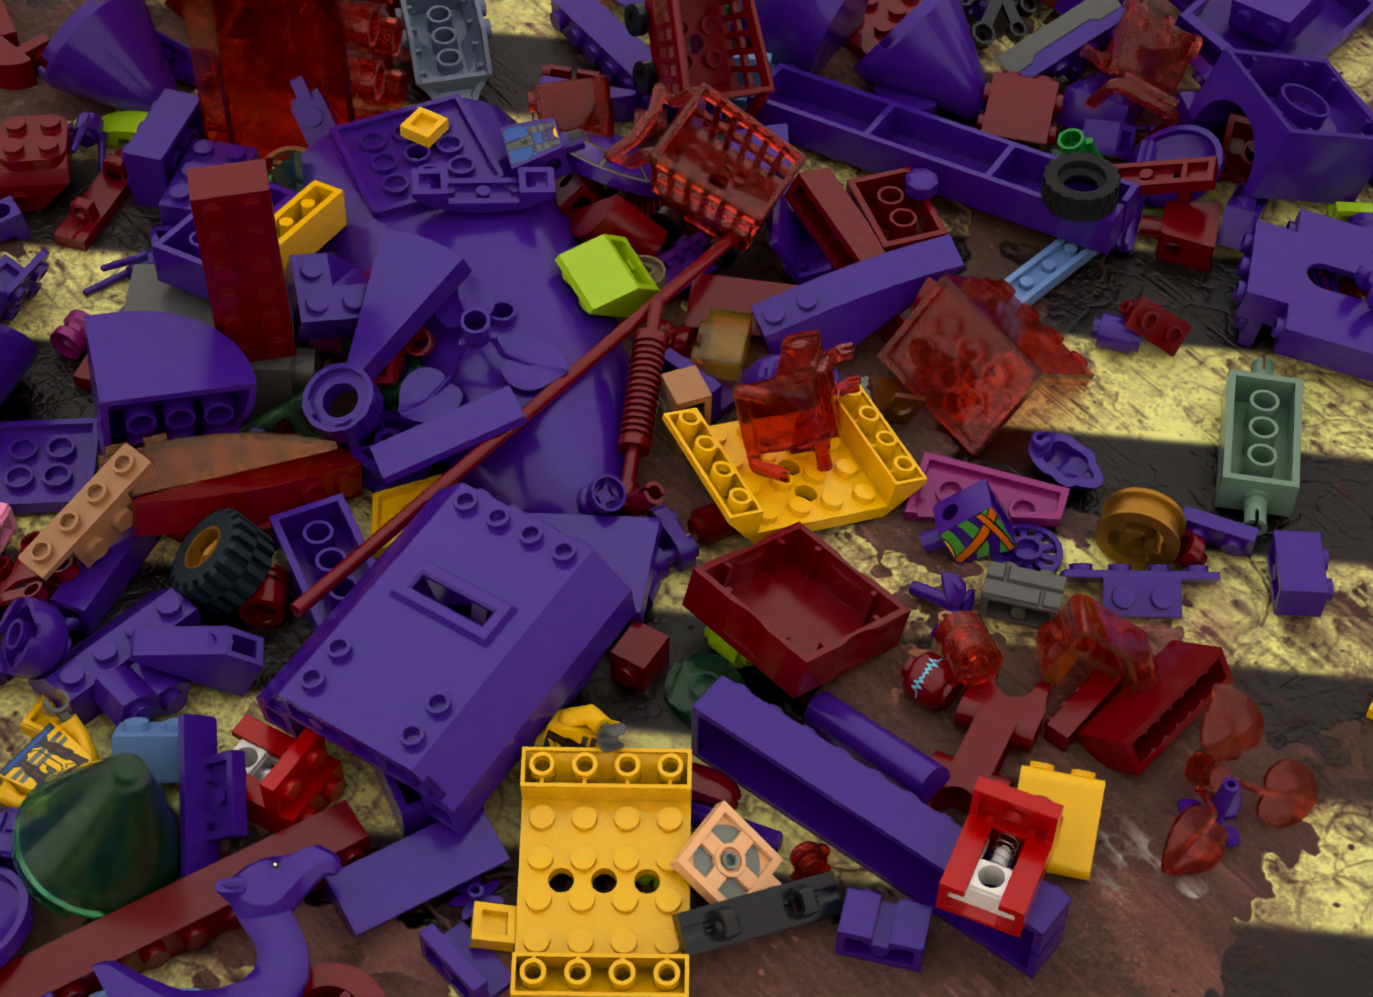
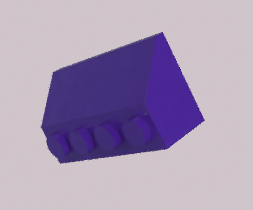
(111, 648)

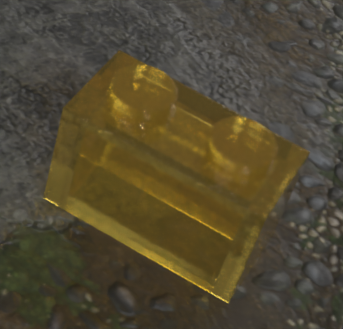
(723, 345)

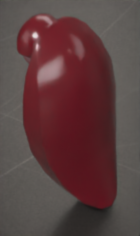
(713, 786)

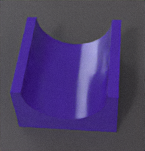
(1304, 120)

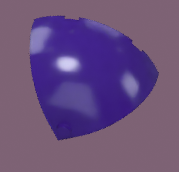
(806, 31)
(164, 377)

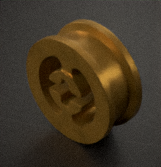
(1140, 528)

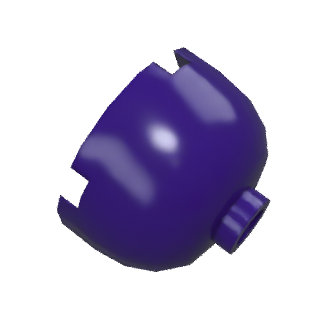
(33, 638)

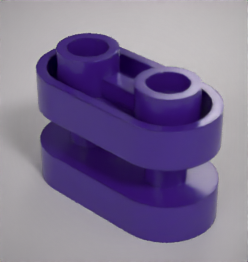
(674, 545)

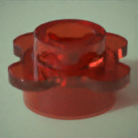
(809, 859)

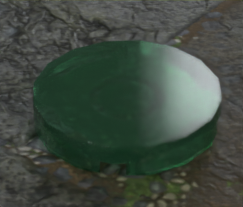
(692, 678)

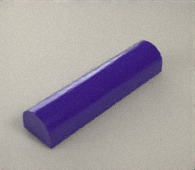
(875, 746)

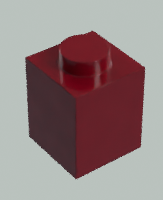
(639, 656)

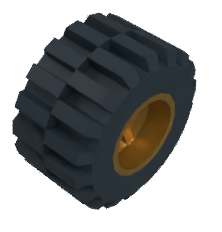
(222, 561)

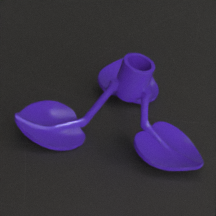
(527, 367)

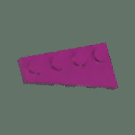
(1022, 497)

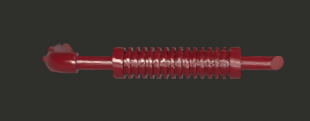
(640, 411)

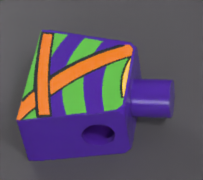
(970, 525)

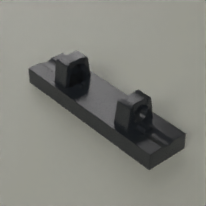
(756, 914)

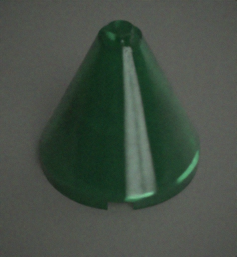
(97, 837)

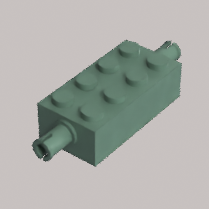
(1259, 444)

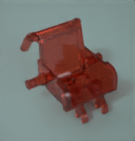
(1147, 60)
(797, 406)

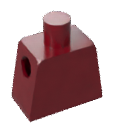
(1184, 232)

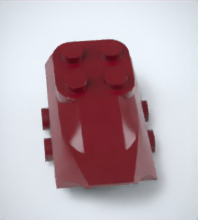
(35, 159)

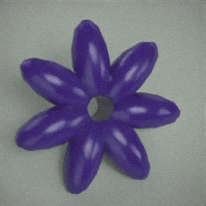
(475, 892)

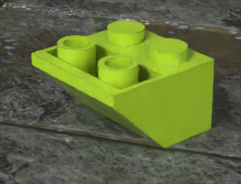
(607, 276)

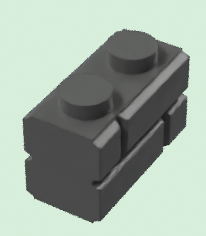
(1021, 594)

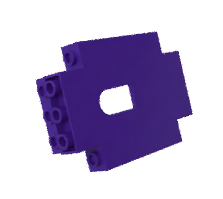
(1304, 318)

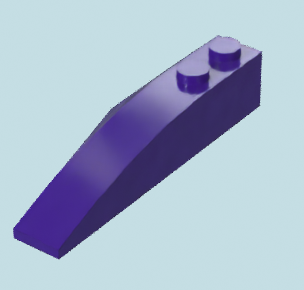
(856, 298)

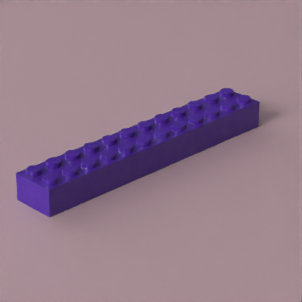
(968, 162)

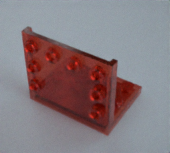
(978, 356)

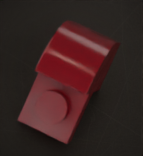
(21, 63)

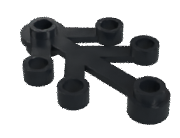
(984, 28)

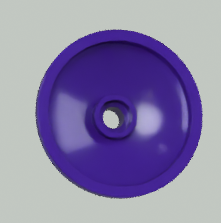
(1182, 143)

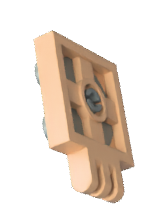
(726, 857)

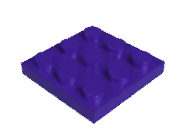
(46, 462)

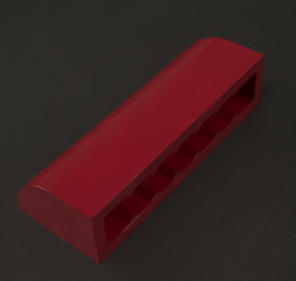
(728, 294)
(1143, 723)

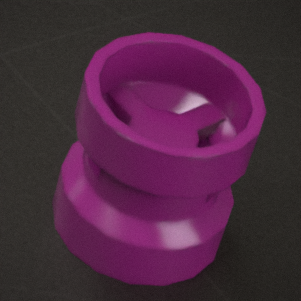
(70, 338)

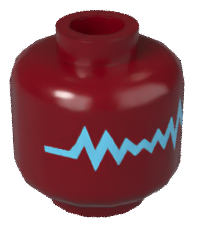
(930, 681)

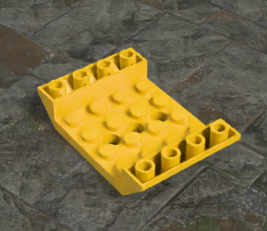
(867, 478)
(591, 818)

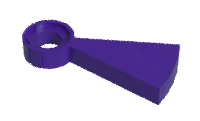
(402, 293)

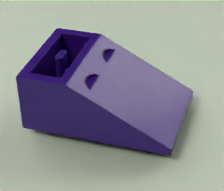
(1112, 109)

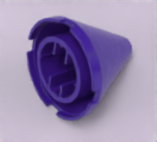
(109, 56)
(930, 58)

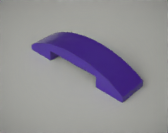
(483, 195)

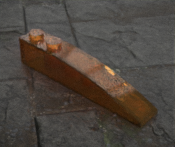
(215, 454)

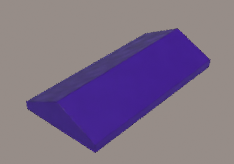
(447, 434)

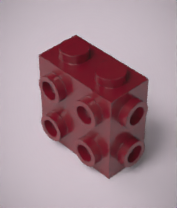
(1022, 109)

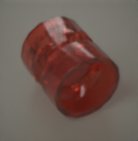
(968, 648)

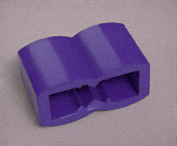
(139, 692)

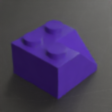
(324, 295)

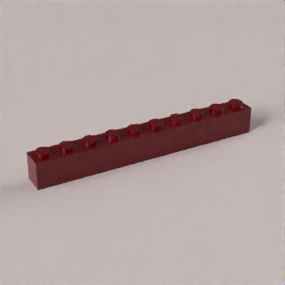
(173, 917)

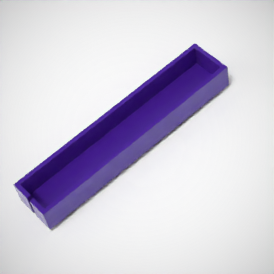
(856, 812)

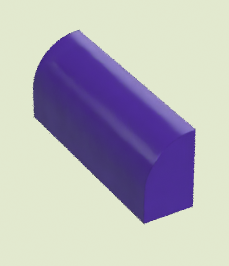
(413, 872)

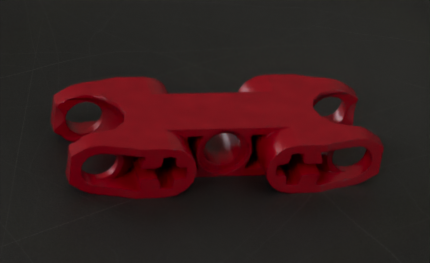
(993, 726)

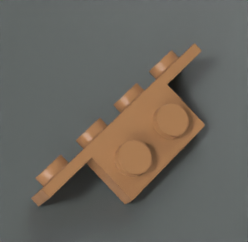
(91, 518)

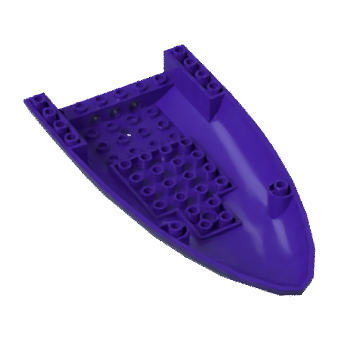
(515, 258)

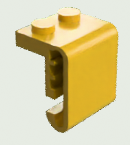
(1082, 804)

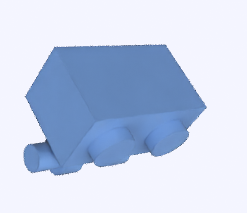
(153, 742)

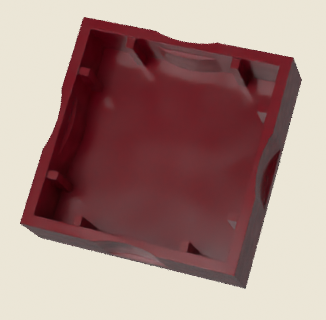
(795, 609)

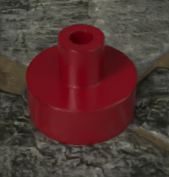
(1191, 550)

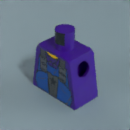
(540, 145)

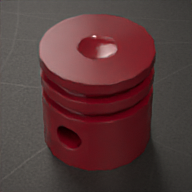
(269, 596)

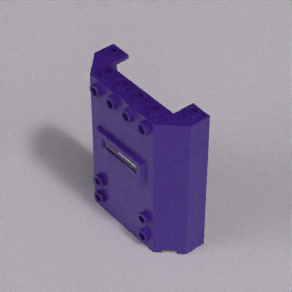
(429, 687)

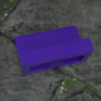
(466, 969)

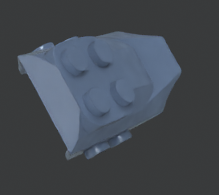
(447, 45)

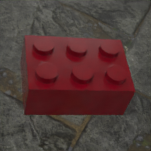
(893, 214)

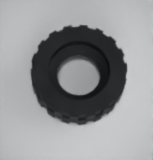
(1080, 205)

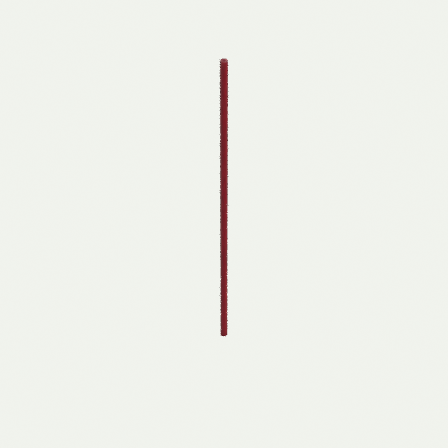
(486, 448)

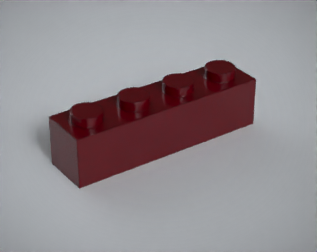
(1080, 708)

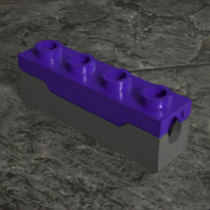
(1058, 44)

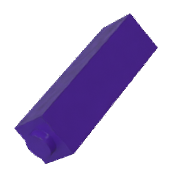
(97, 588)

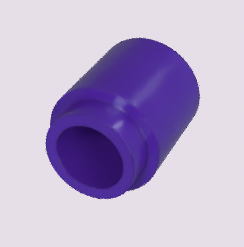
(1113, 335)

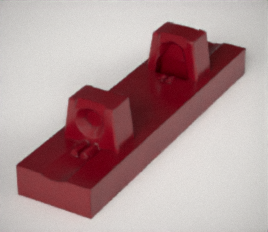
(1160, 175)
(96, 206)

